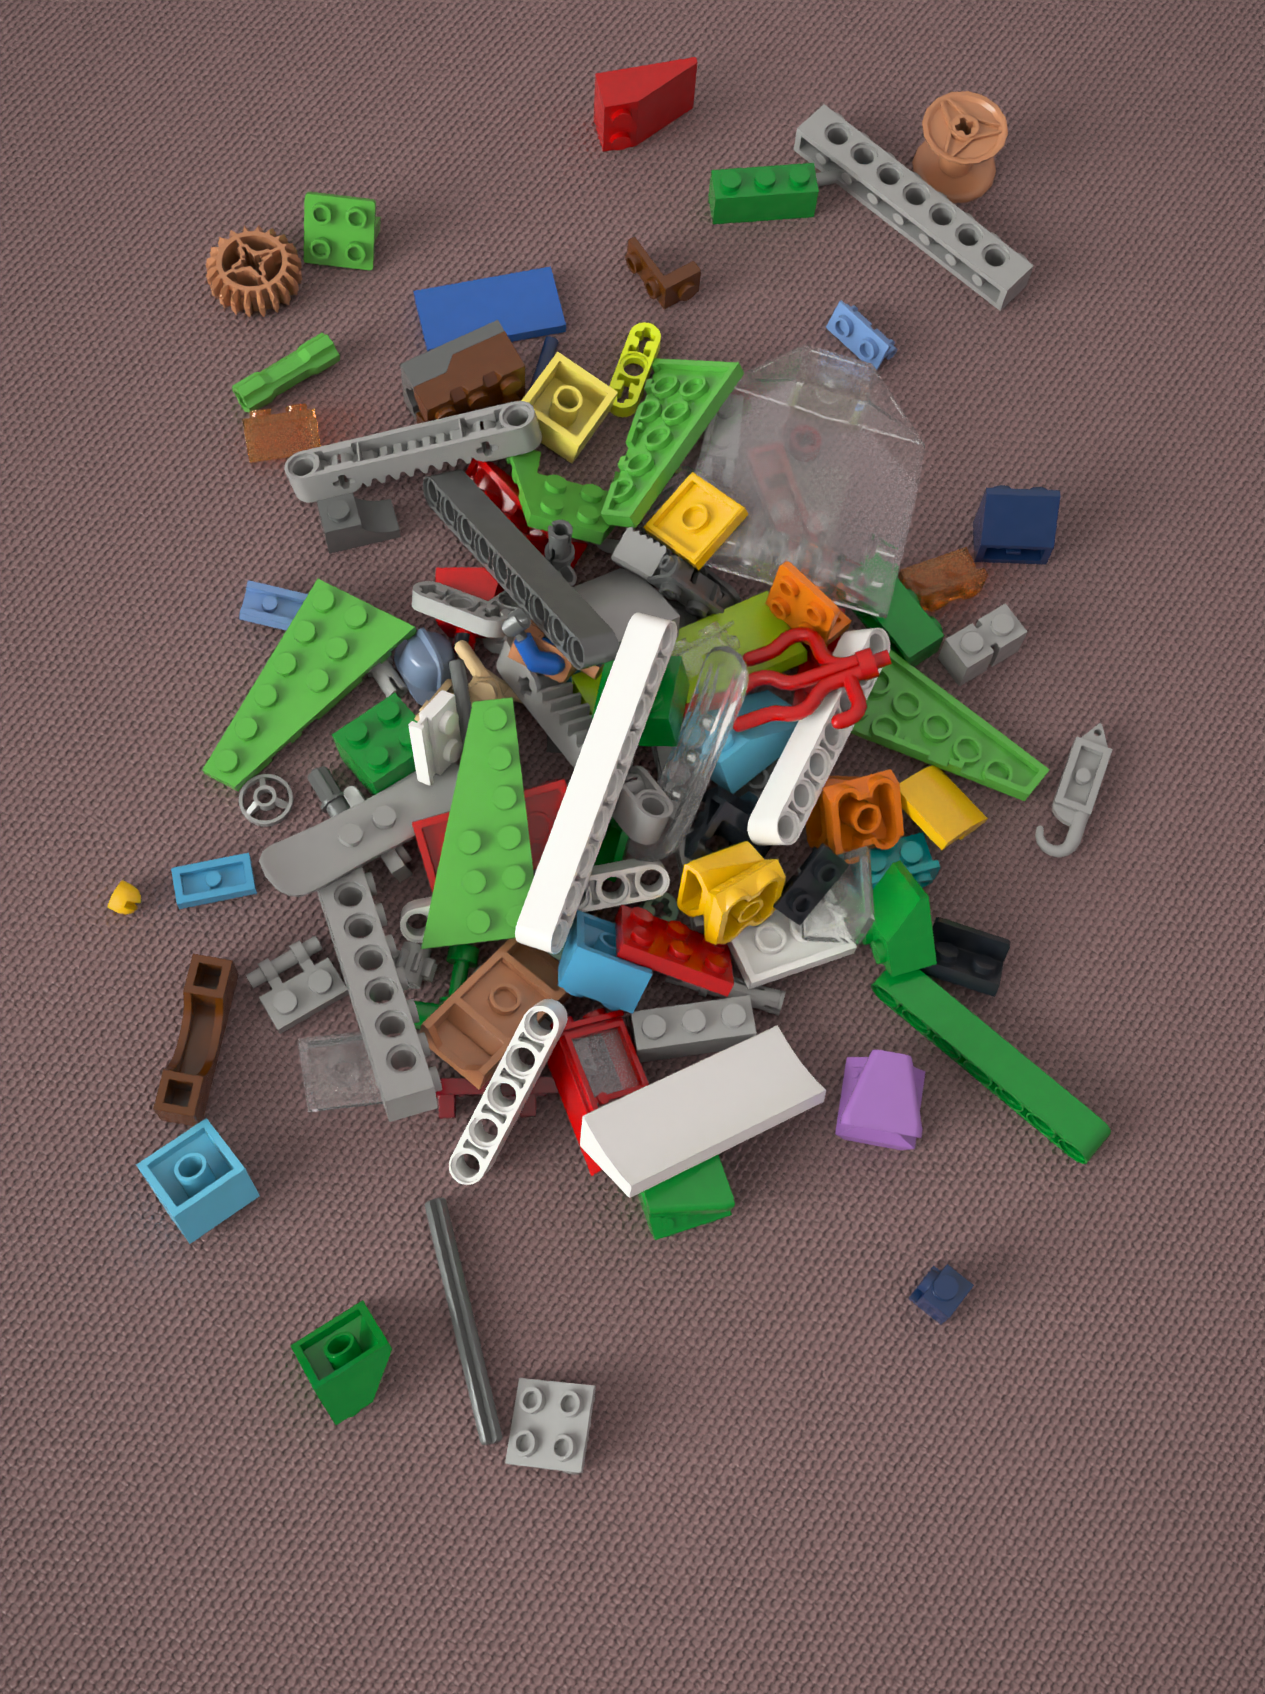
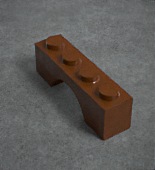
(206, 1010)

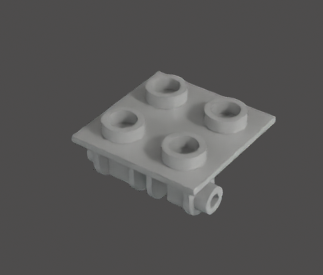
(550, 1425)

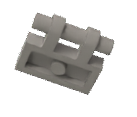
(302, 995)

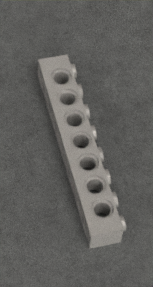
(913, 207)
(401, 1091)

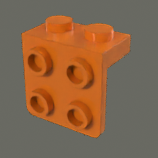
(805, 605)

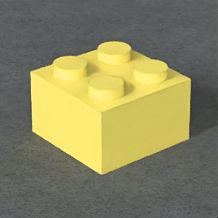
(569, 406)

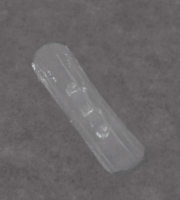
(701, 740)

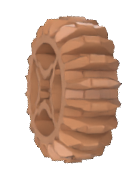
(254, 265)

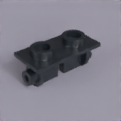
(807, 889)

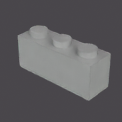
(691, 1028)

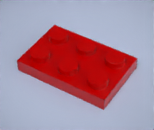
(672, 950)

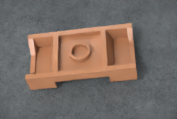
(485, 1011)

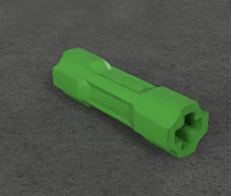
(263, 386)

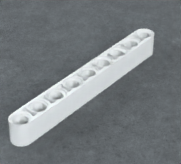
(596, 783)

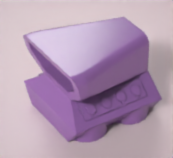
(881, 1101)

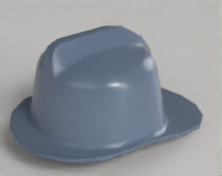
(424, 663)

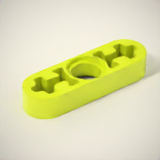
(629, 356)

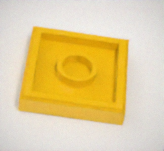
(695, 520)

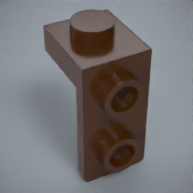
(667, 289)

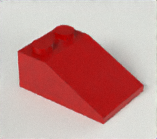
(641, 101)

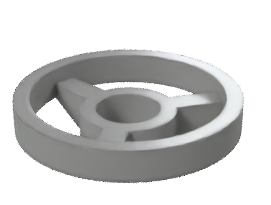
(275, 801)

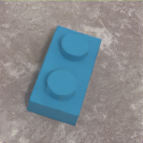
(213, 880)

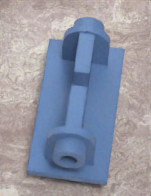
(859, 336)

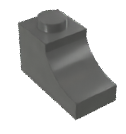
(356, 522)

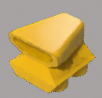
(731, 890)

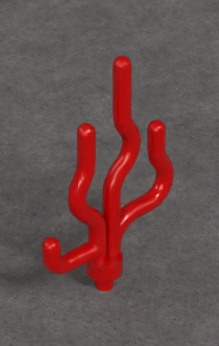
(830, 676)

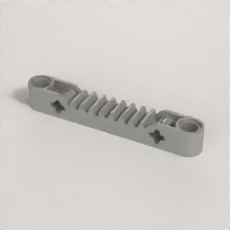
(507, 427)
(642, 804)

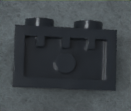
(968, 956)

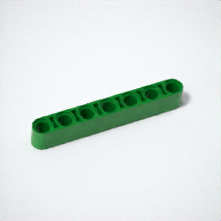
(994, 1063)

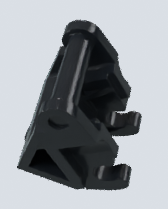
(725, 817)

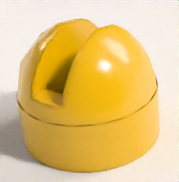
(124, 898)

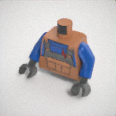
(535, 649)

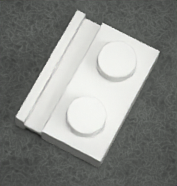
(436, 737)

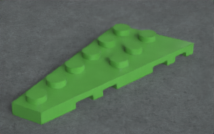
(664, 429)
(311, 669)
(931, 725)
(486, 843)

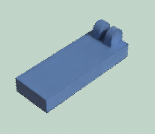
(270, 605)

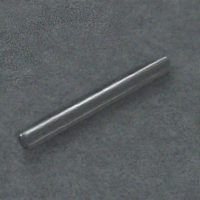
(463, 1322)

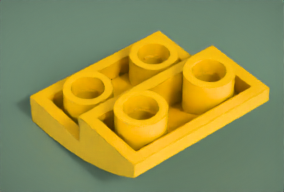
(939, 806)

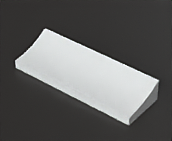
(699, 1112)

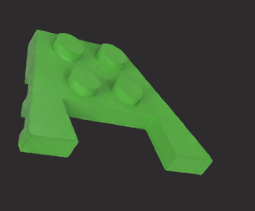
(554, 498)

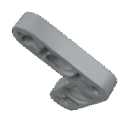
(462, 608)

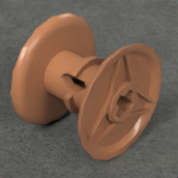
(960, 145)

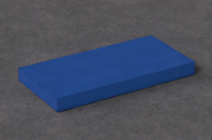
(521, 301)

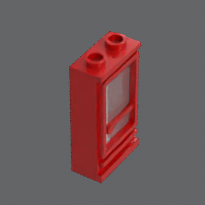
(594, 1067)

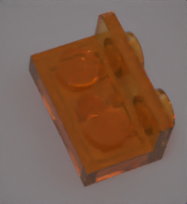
(281, 434)
(944, 579)

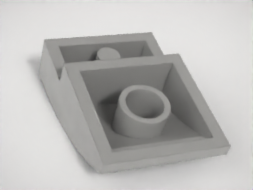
(620, 596)

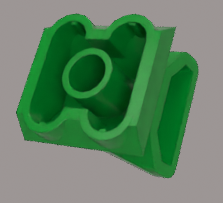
(688, 1199)

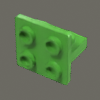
(340, 230)

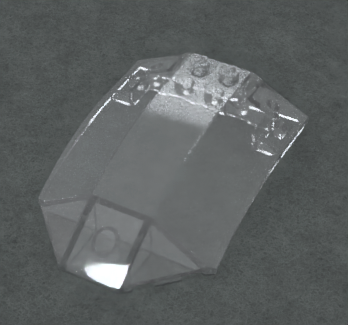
(822, 472)

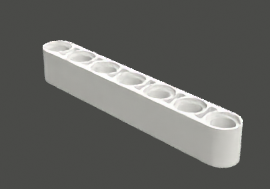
(809, 755)
(593, 897)

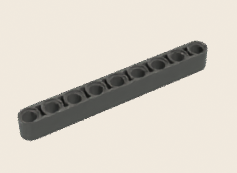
(521, 570)

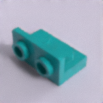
(913, 854)

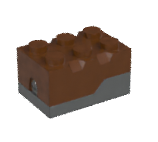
(464, 375)

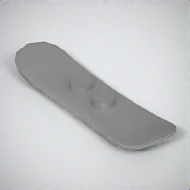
(356, 835)

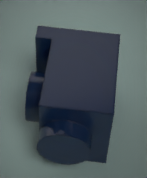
(941, 1293)

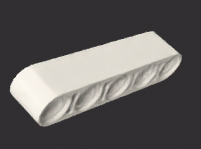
(494, 1104)

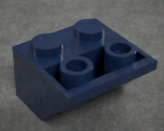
(1016, 525)

